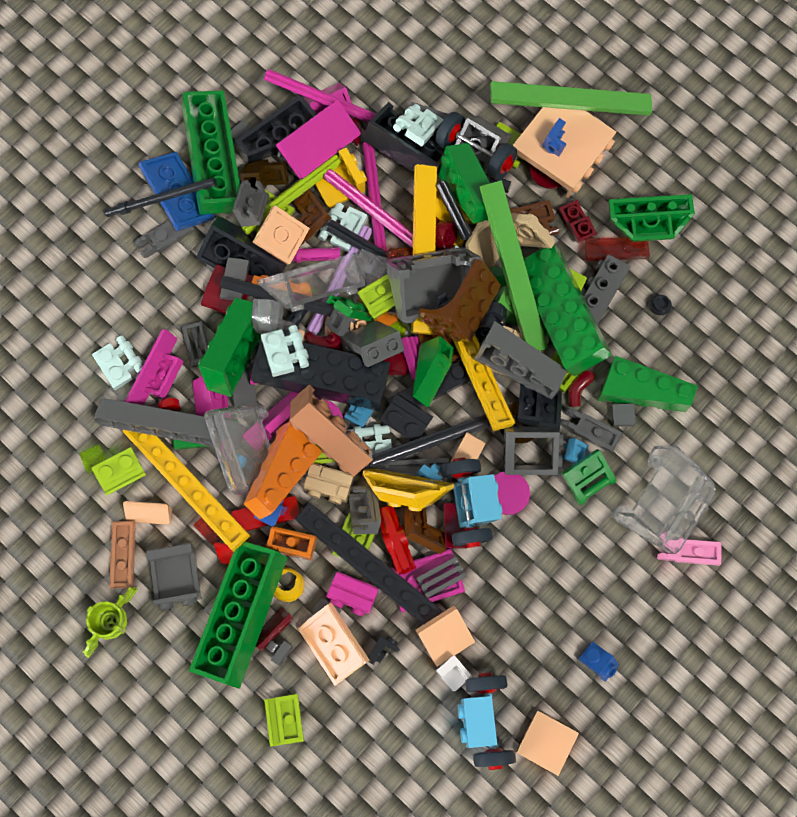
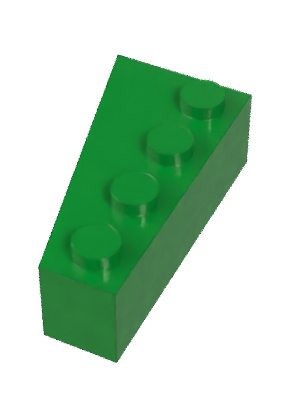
(464, 178)
(645, 387)

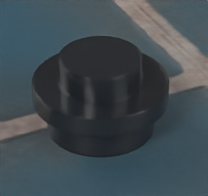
(660, 305)

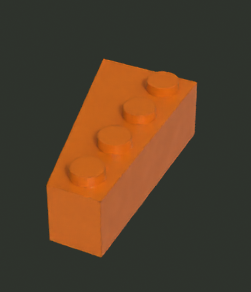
(285, 465)

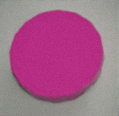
(512, 493)

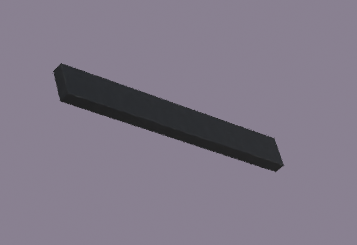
(367, 564)

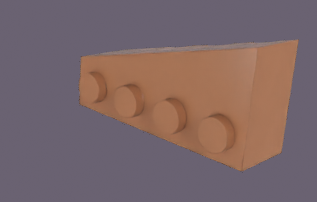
(329, 432)

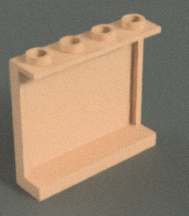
(584, 139)

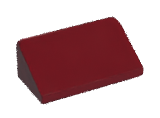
(451, 525)
(273, 628)

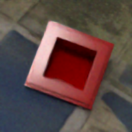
(223, 552)

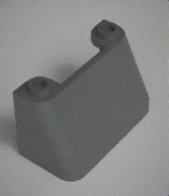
(424, 277)

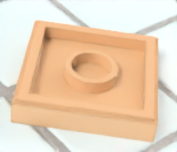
(281, 235)
(445, 635)
(547, 742)

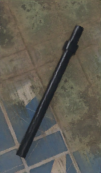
(126, 207)

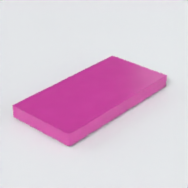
(318, 139)

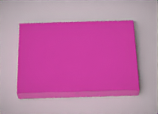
(428, 563)

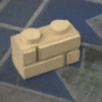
(328, 483)

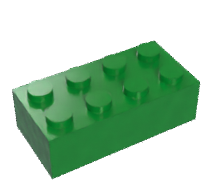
(230, 349)

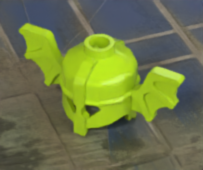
(99, 617)

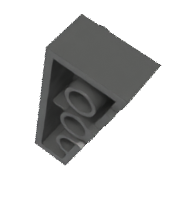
(520, 361)

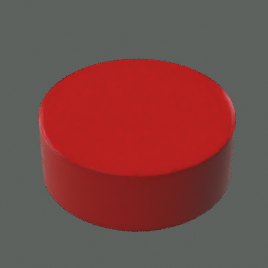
(170, 404)

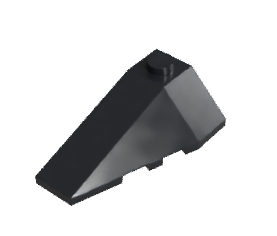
(229, 240)

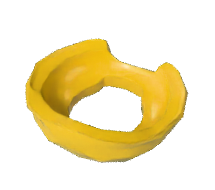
(295, 592)

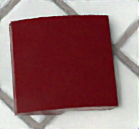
(211, 297)

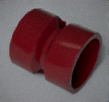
(445, 234)

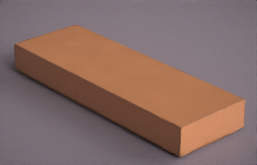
(122, 554)

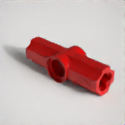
(396, 541)

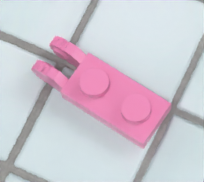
(696, 553)

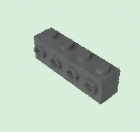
(604, 285)

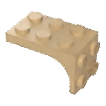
(528, 231)

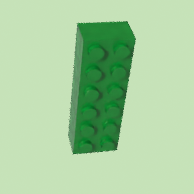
(211, 150)
(565, 311)
(238, 614)

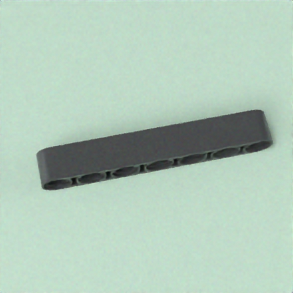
(153, 421)

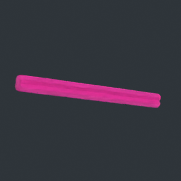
(316, 95)
(374, 193)
(369, 206)

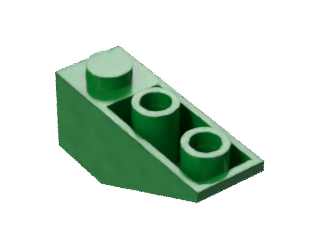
(432, 366)

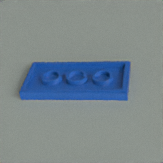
(169, 173)

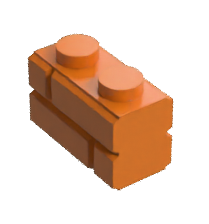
(292, 543)

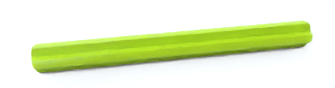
(298, 189)

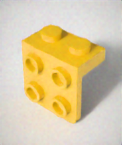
(348, 171)

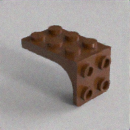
(466, 310)

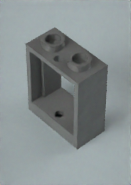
(513, 432)

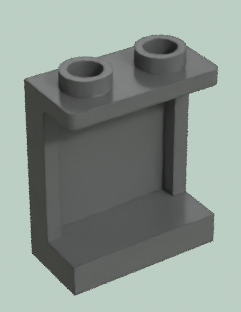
(373, 342)
(174, 576)

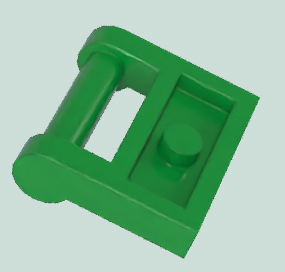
(586, 471)

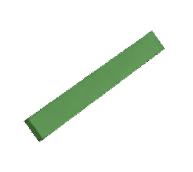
(570, 98)
(513, 264)

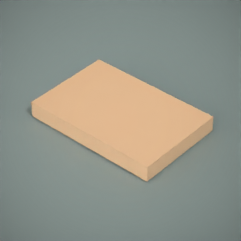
(333, 644)

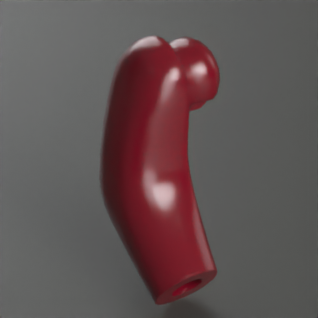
(330, 341)
(578, 385)

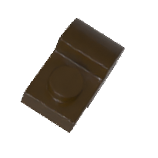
(265, 172)

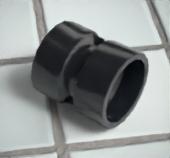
(497, 313)

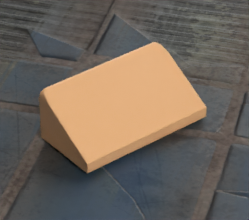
(147, 512)

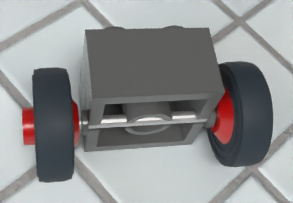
(486, 140)

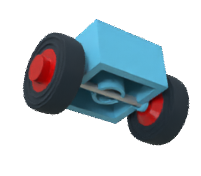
(475, 501)
(480, 723)

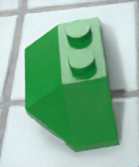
(651, 216)

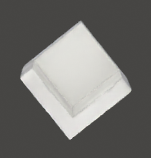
(453, 673)

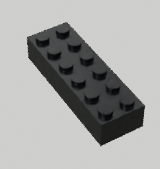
(331, 373)

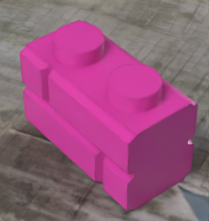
(352, 594)

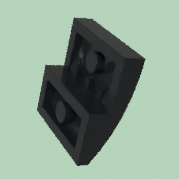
(538, 409)

